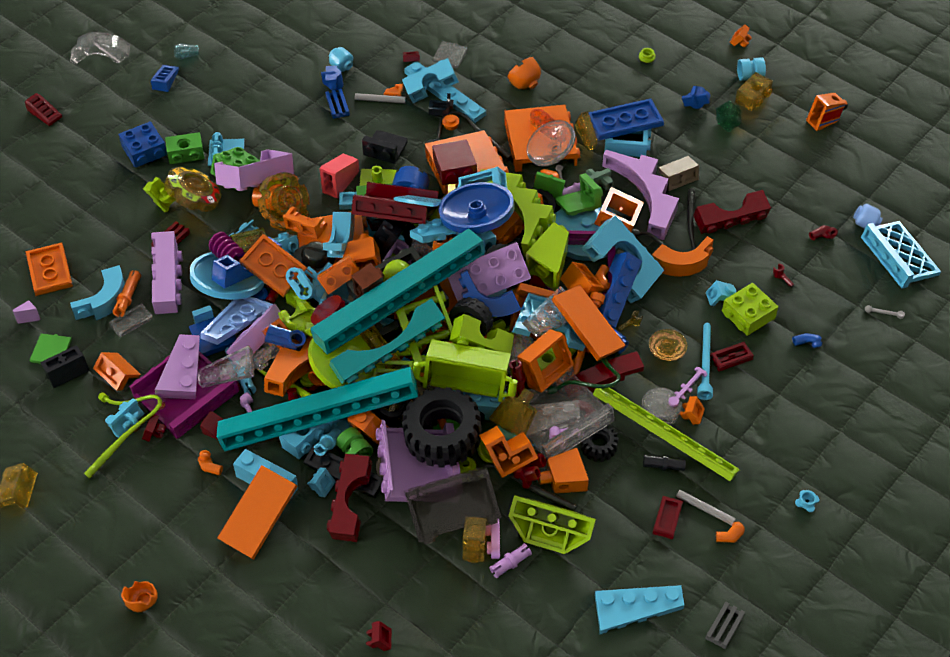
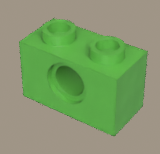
(184, 148)

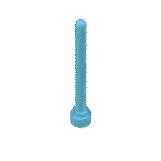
(705, 390)

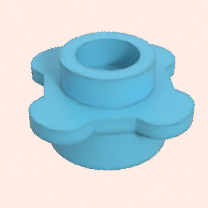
(809, 496)

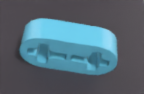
(297, 286)

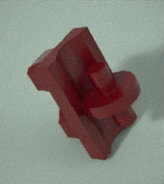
(531, 471)

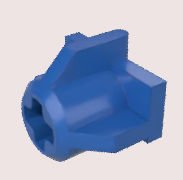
(332, 78)
(696, 98)

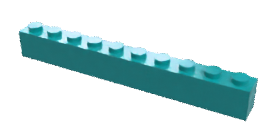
(397, 291)
(317, 409)

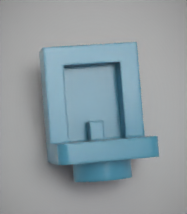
(719, 291)

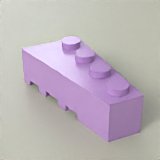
(166, 273)

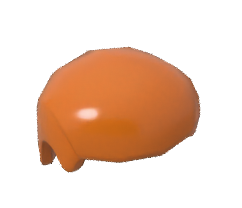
(139, 596)

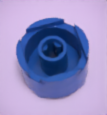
(410, 177)

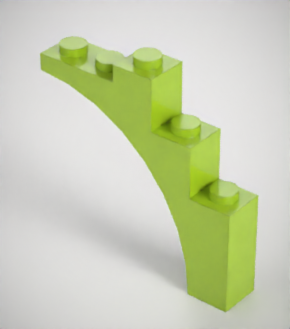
(528, 206)

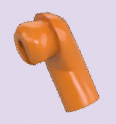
(600, 275)
(207, 465)
(732, 535)

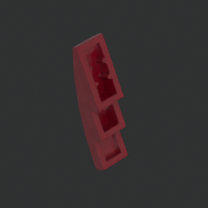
(600, 374)

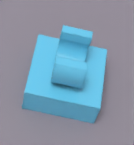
(322, 482)

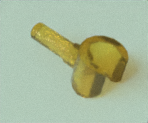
(636, 321)

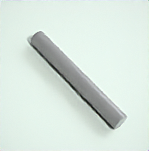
(380, 98)
(705, 507)

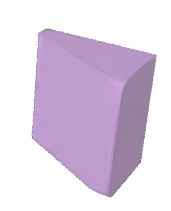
(26, 313)

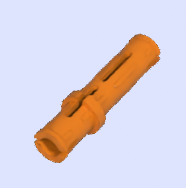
(124, 298)

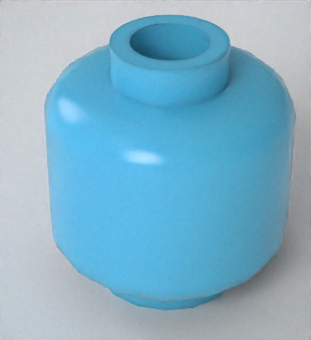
(341, 58)

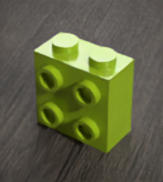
(749, 309)

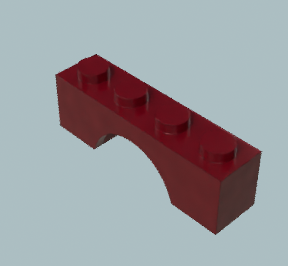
(711, 217)
(354, 472)

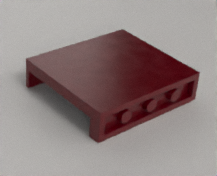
(379, 203)

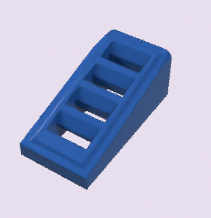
(164, 78)

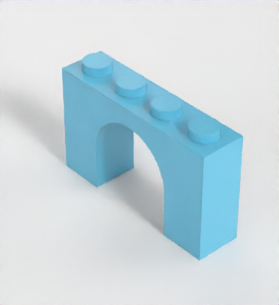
(616, 234)

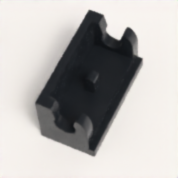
(387, 236)
(65, 366)

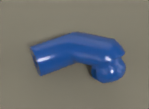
(807, 337)

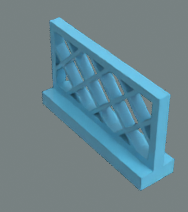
(892, 258)

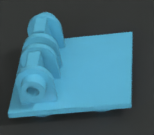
(219, 144)

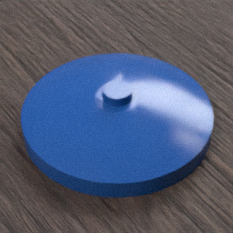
(476, 207)

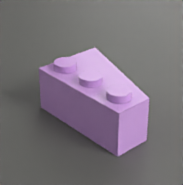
(181, 370)

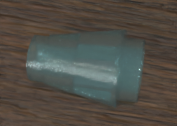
(185, 50)

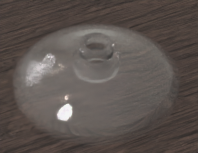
(551, 143)

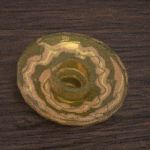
(668, 339)

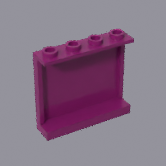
(182, 414)

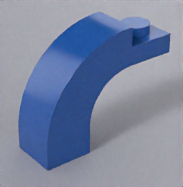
(499, 306)

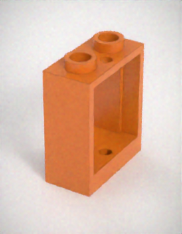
(623, 203)
(539, 379)

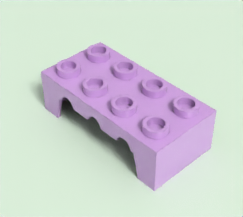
(254, 173)
(493, 271)

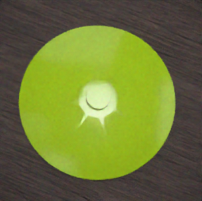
(320, 361)

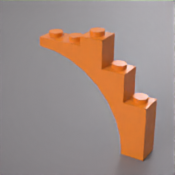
(287, 369)

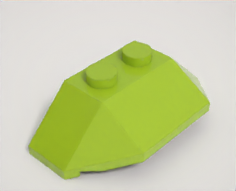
(550, 525)

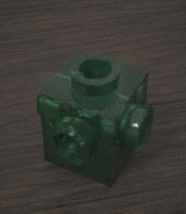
(728, 116)

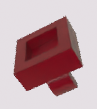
(153, 428)
(381, 636)

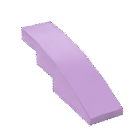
(253, 335)

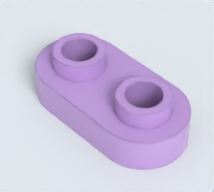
(493, 547)

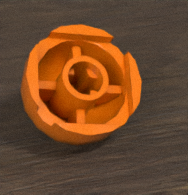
(526, 74)

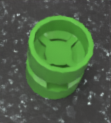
(353, 442)

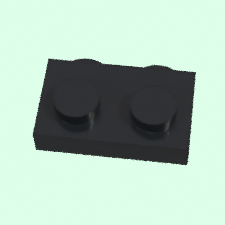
(384, 146)

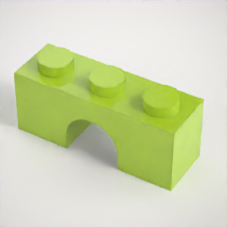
(467, 332)

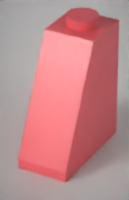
(338, 174)

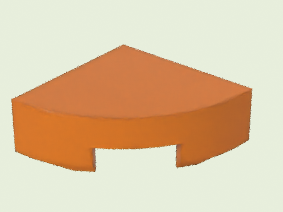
(394, 91)

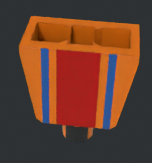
(826, 110)

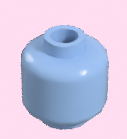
(866, 215)

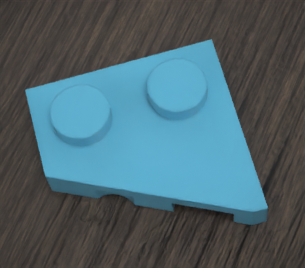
(431, 232)

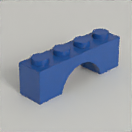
(228, 271)
(623, 271)

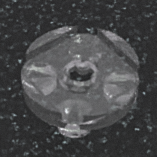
(263, 355)

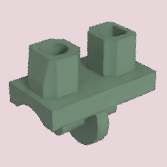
(601, 178)

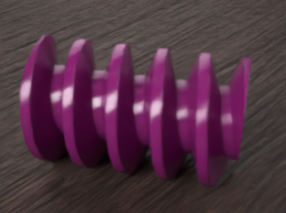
(223, 245)

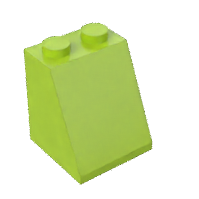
(548, 255)

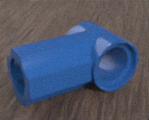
(282, 337)

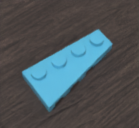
(627, 606)

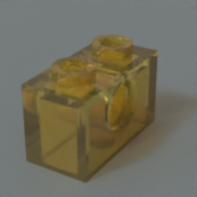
(754, 91)
(474, 539)

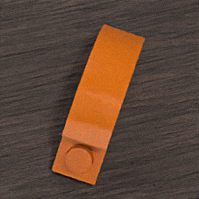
(684, 263)

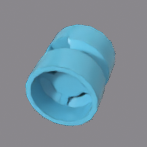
(747, 68)

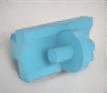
(126, 417)

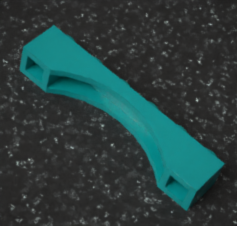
(352, 363)

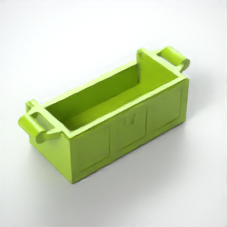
(466, 369)

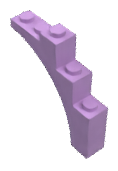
(653, 187)

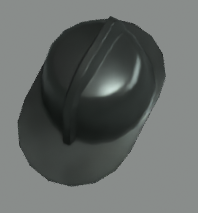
(313, 256)

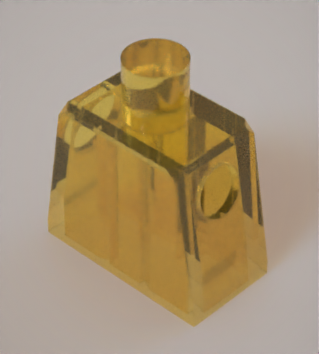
(515, 413)

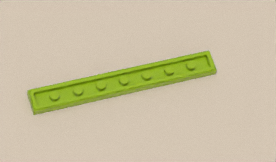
(667, 432)

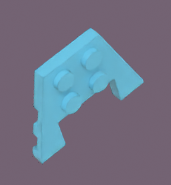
(530, 304)

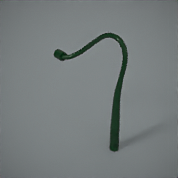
(553, 389)

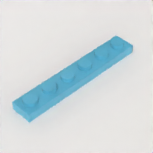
(461, 102)

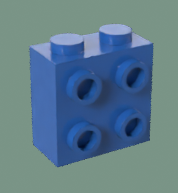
(142, 144)

